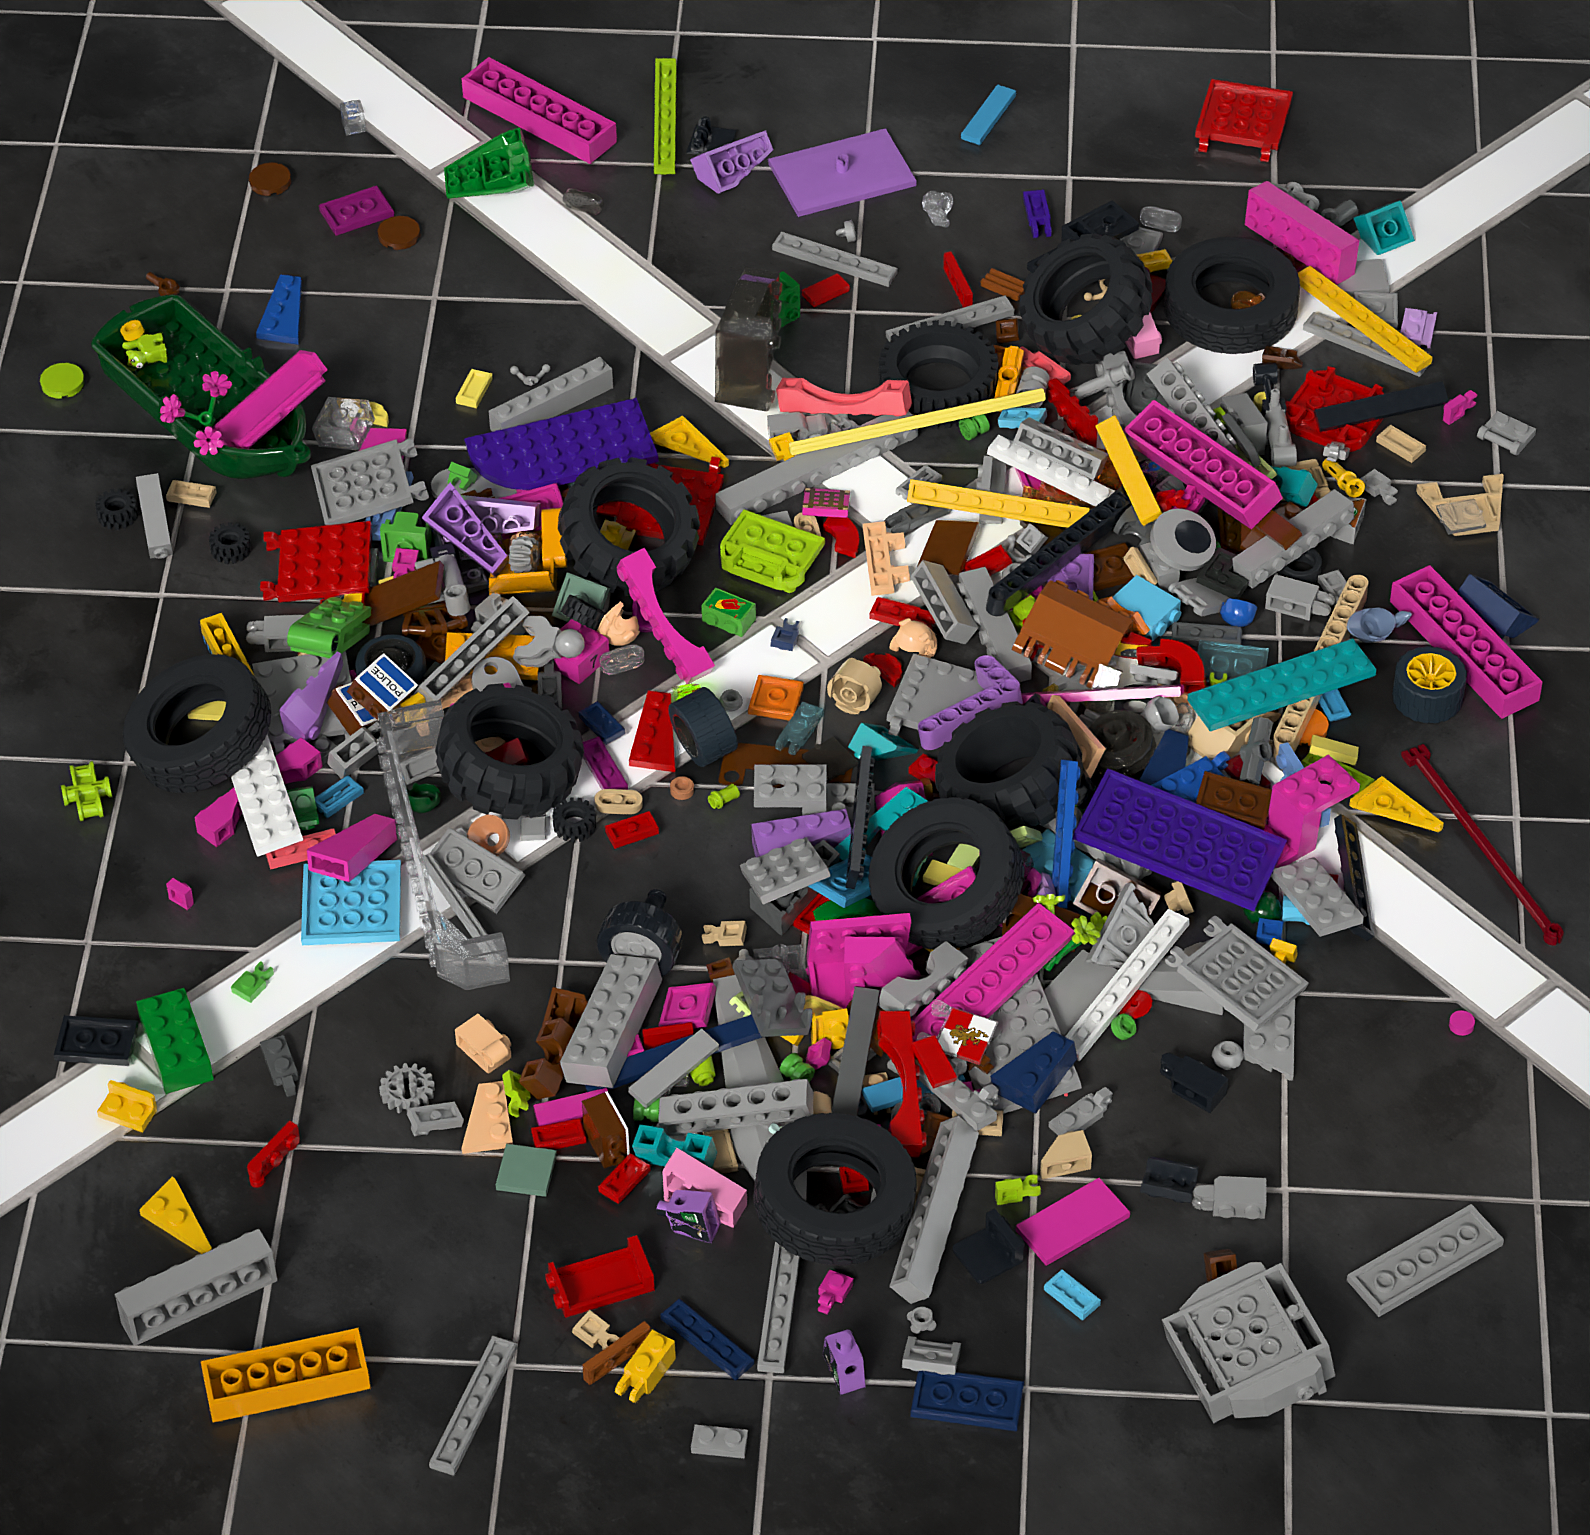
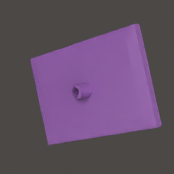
(842, 172)

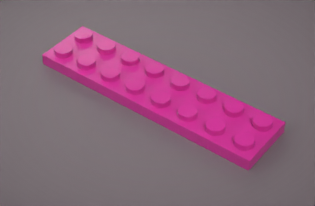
(1001, 968)

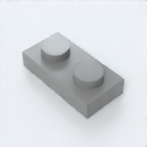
(719, 1441)

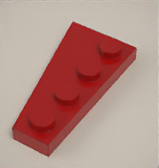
(1076, 416)
(654, 736)

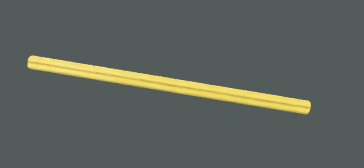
(916, 421)

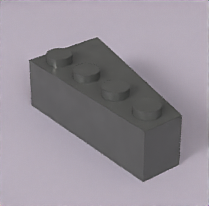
(784, 910)

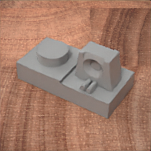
(434, 1118)

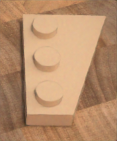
(489, 1120)

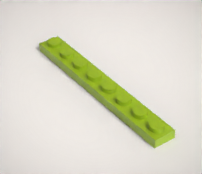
(665, 116)

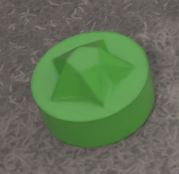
(1123, 1026)

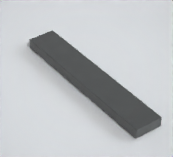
(856, 1051)

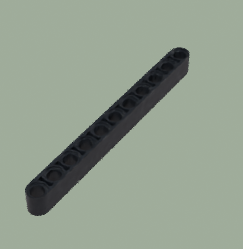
(1059, 552)

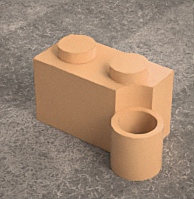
(483, 1043)

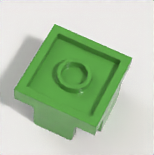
(405, 535)

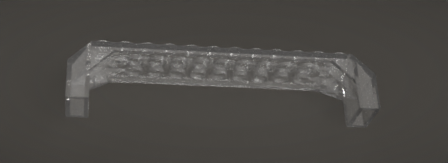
(457, 959)

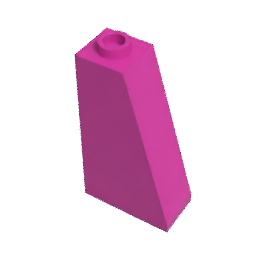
(352, 849)

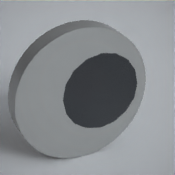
(1183, 539)

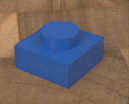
(1268, 930)

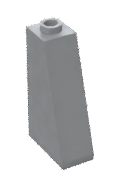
(154, 516)

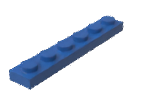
(1065, 824)

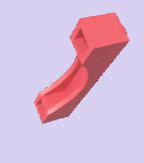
(801, 396)

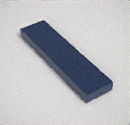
(707, 1339)

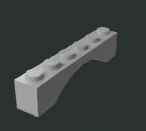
(1115, 395)

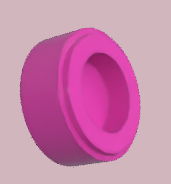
(1461, 1023)

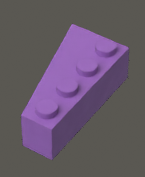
(461, 527)
(827, 826)

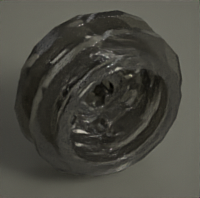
(1116, 733)

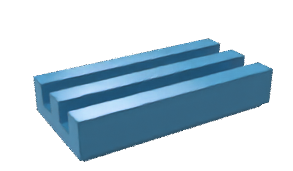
(340, 798)

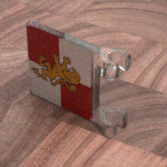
(962, 1032)

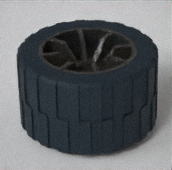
(703, 726)

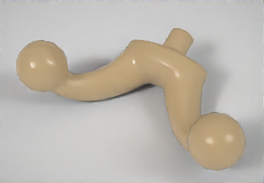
(1088, 296)

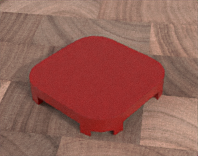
(1323, 390)

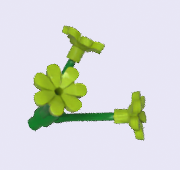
(1084, 931)

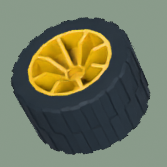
(1429, 684)

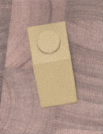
(1066, 1155)

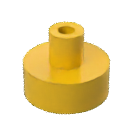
(132, 330)

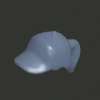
(1375, 623)

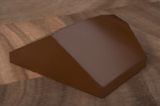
(1283, 357)
(565, 1005)

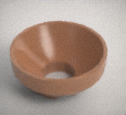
(484, 827)

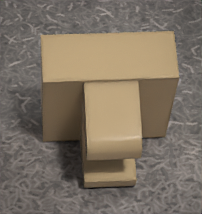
(1178, 899)

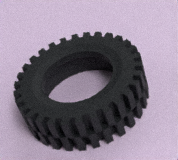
(941, 345)

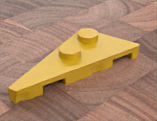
(686, 439)
(1390, 802)
(173, 1214)

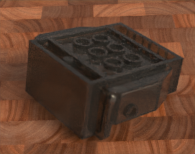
(748, 341)

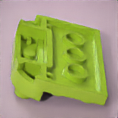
(769, 551)

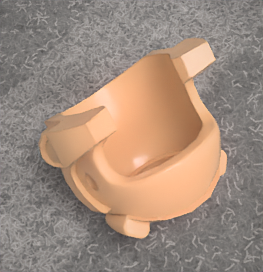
(618, 630)
(915, 637)

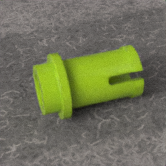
(718, 798)

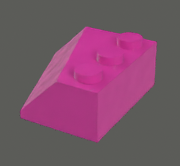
(875, 963)

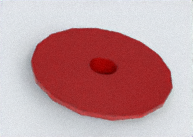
(1138, 1005)

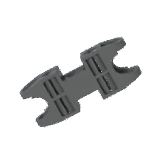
(1129, 521)

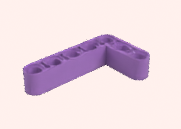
(998, 688)

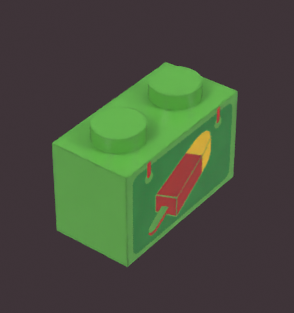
(728, 612)

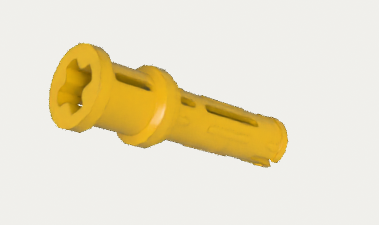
(1345, 479)

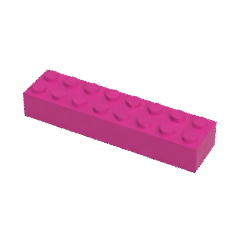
(539, 110)
(1203, 464)
(1454, 626)

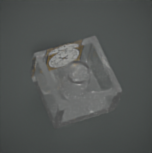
(343, 423)

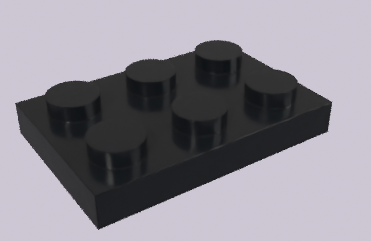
(96, 1040)

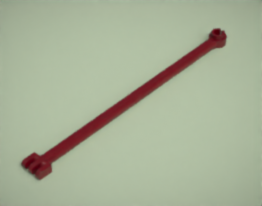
(1420, 757)

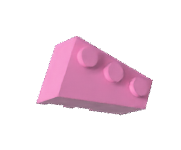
(1146, 341)
(689, 1174)

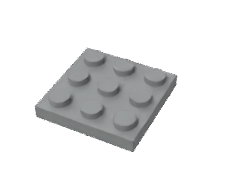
(784, 870)

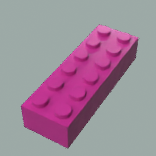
(1301, 232)

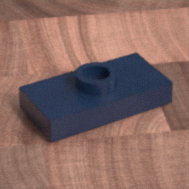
(601, 722)

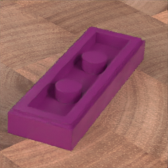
(602, 765)

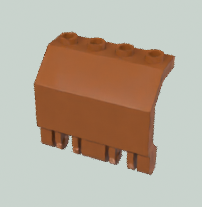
(1073, 629)

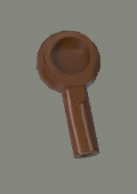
(166, 285)

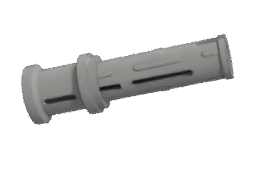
(1110, 378)

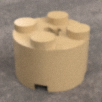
(855, 686)

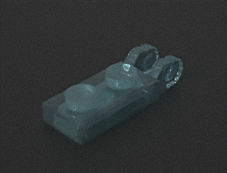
(800, 727)

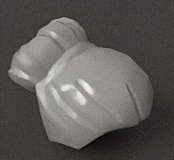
(1161, 714)

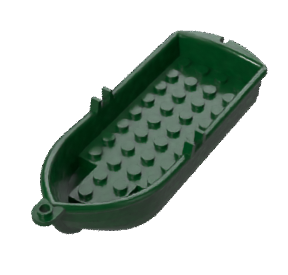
(193, 350)

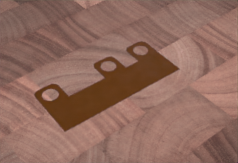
(749, 755)

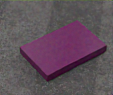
(356, 210)

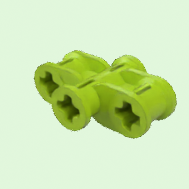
(86, 791)

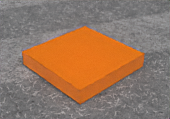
(775, 697)

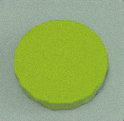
(62, 380)

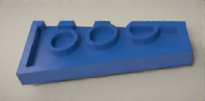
(282, 313)

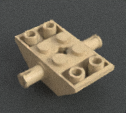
(1223, 739)

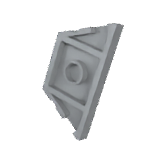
(1122, 931)
(1273, 1042)

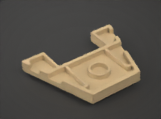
(1488, 502)

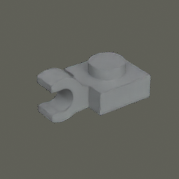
(1336, 451)
(1378, 484)

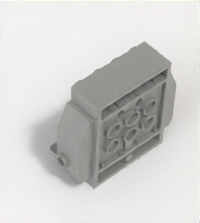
(1266, 1367)

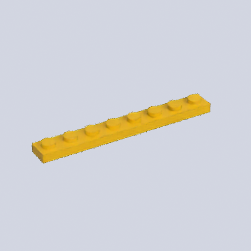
(1364, 319)
(994, 504)

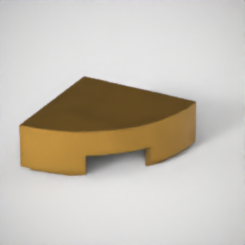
(927, 785)

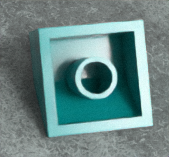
(1385, 228)

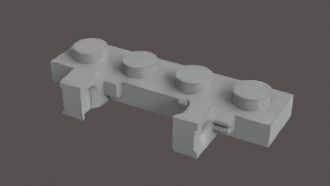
(969, 1105)

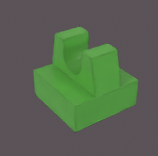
(461, 473)

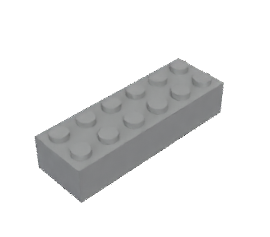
(611, 1021)
(196, 1287)

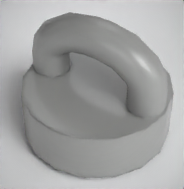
(848, 231)

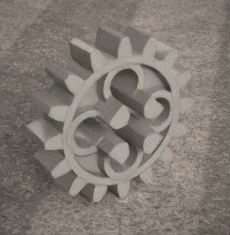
(397, 1097)

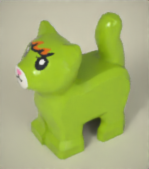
(150, 350)

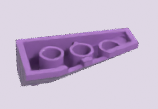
(729, 164)
(306, 708)

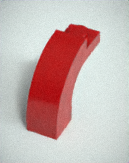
(1177, 657)

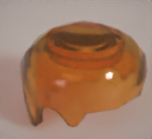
(1244, 300)

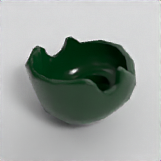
(424, 797)
(1267, 908)

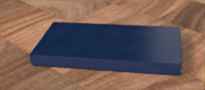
(968, 1399)

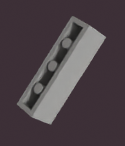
(944, 602)

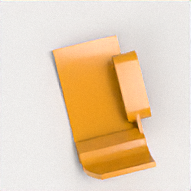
(546, 575)

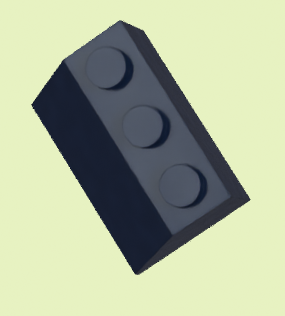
(1496, 607)

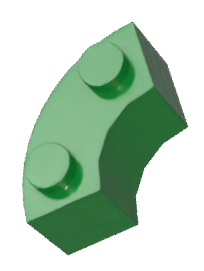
(831, 910)

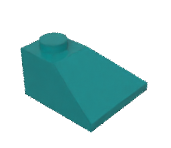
(882, 743)

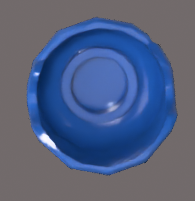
(1238, 612)

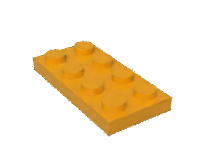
(503, 650)

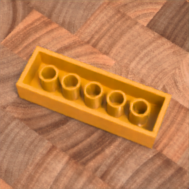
(285, 1375)

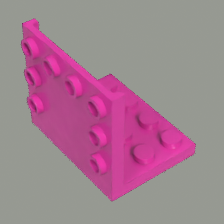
(827, 949)

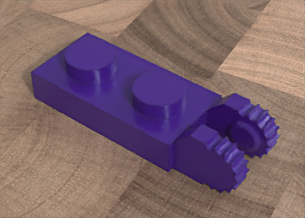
(1037, 211)

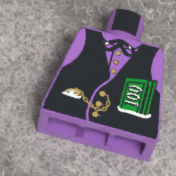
(691, 1214)
(840, 1353)

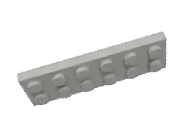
(1425, 1260)

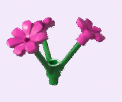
(207, 440)

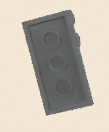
(772, 998)

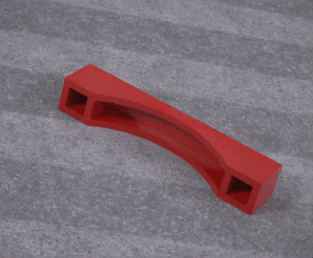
(895, 1039)

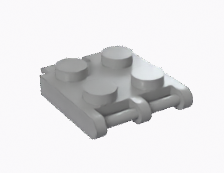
(1198, 596)

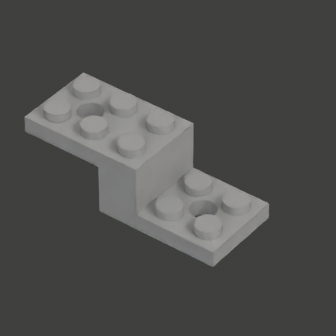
(805, 788)

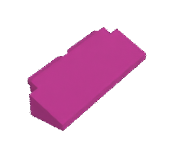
(272, 400)

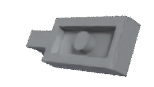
(1082, 1113)

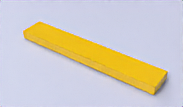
(1129, 470)

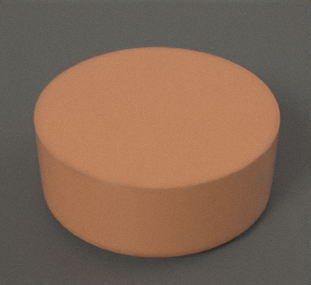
(682, 788)

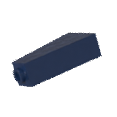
(1167, 758)

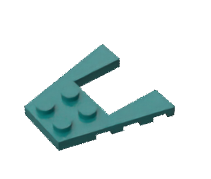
(884, 818)

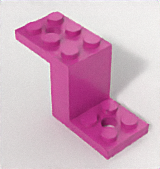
(1299, 802)

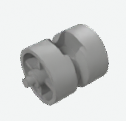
(1032, 379)

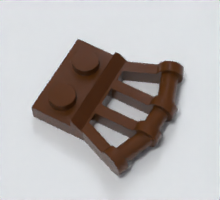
(425, 613)

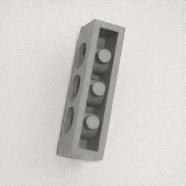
(1061, 448)

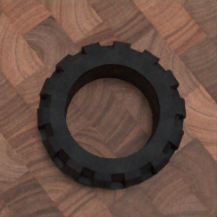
(997, 739)

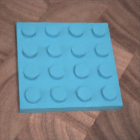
(354, 910)

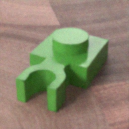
(250, 985)

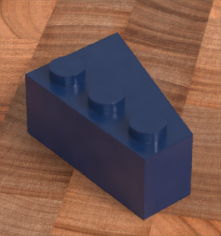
(1036, 1072)

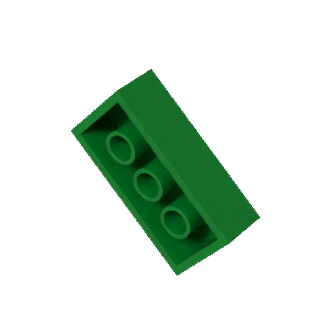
(174, 1040)

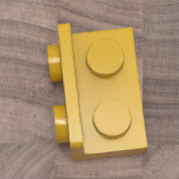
(128, 1106)

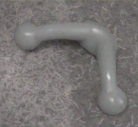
(530, 380)
(1011, 539)

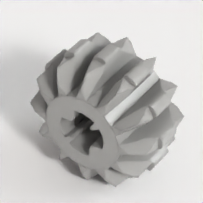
(524, 555)

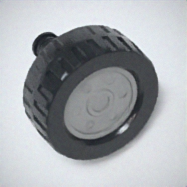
(641, 931)

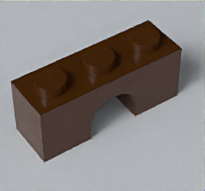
(544, 1075)

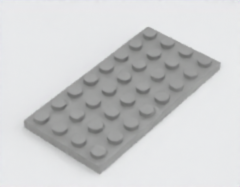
(1021, 1024)

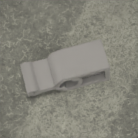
(796, 424)

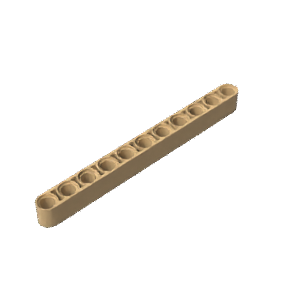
(1298, 714)

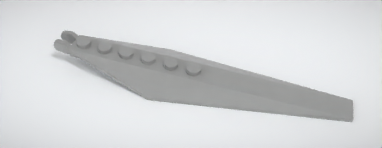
(748, 1065)

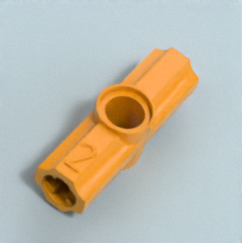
(1011, 369)

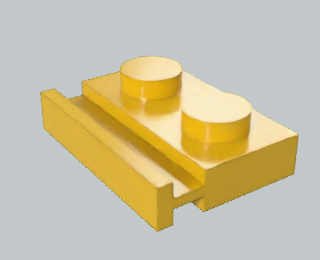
(617, 534)
(831, 1026)

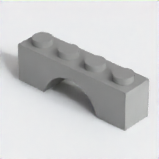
(943, 966)

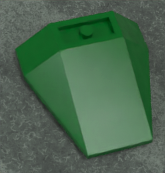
(492, 168)

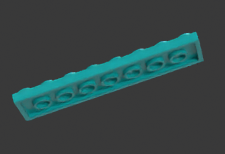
(1281, 684)

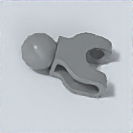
(547, 643)

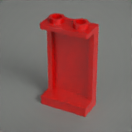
(601, 1279)

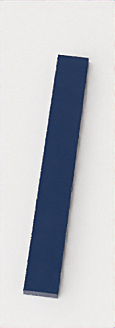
(726, 1035)

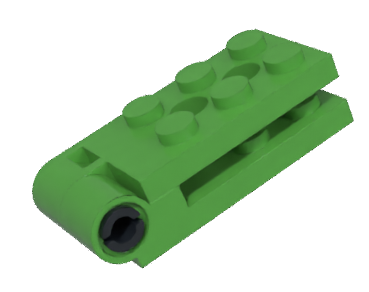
(329, 628)

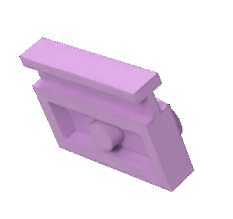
(1418, 326)

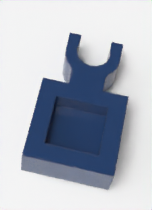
(786, 636)

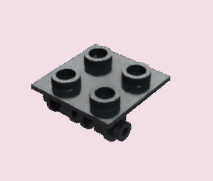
(709, 138)

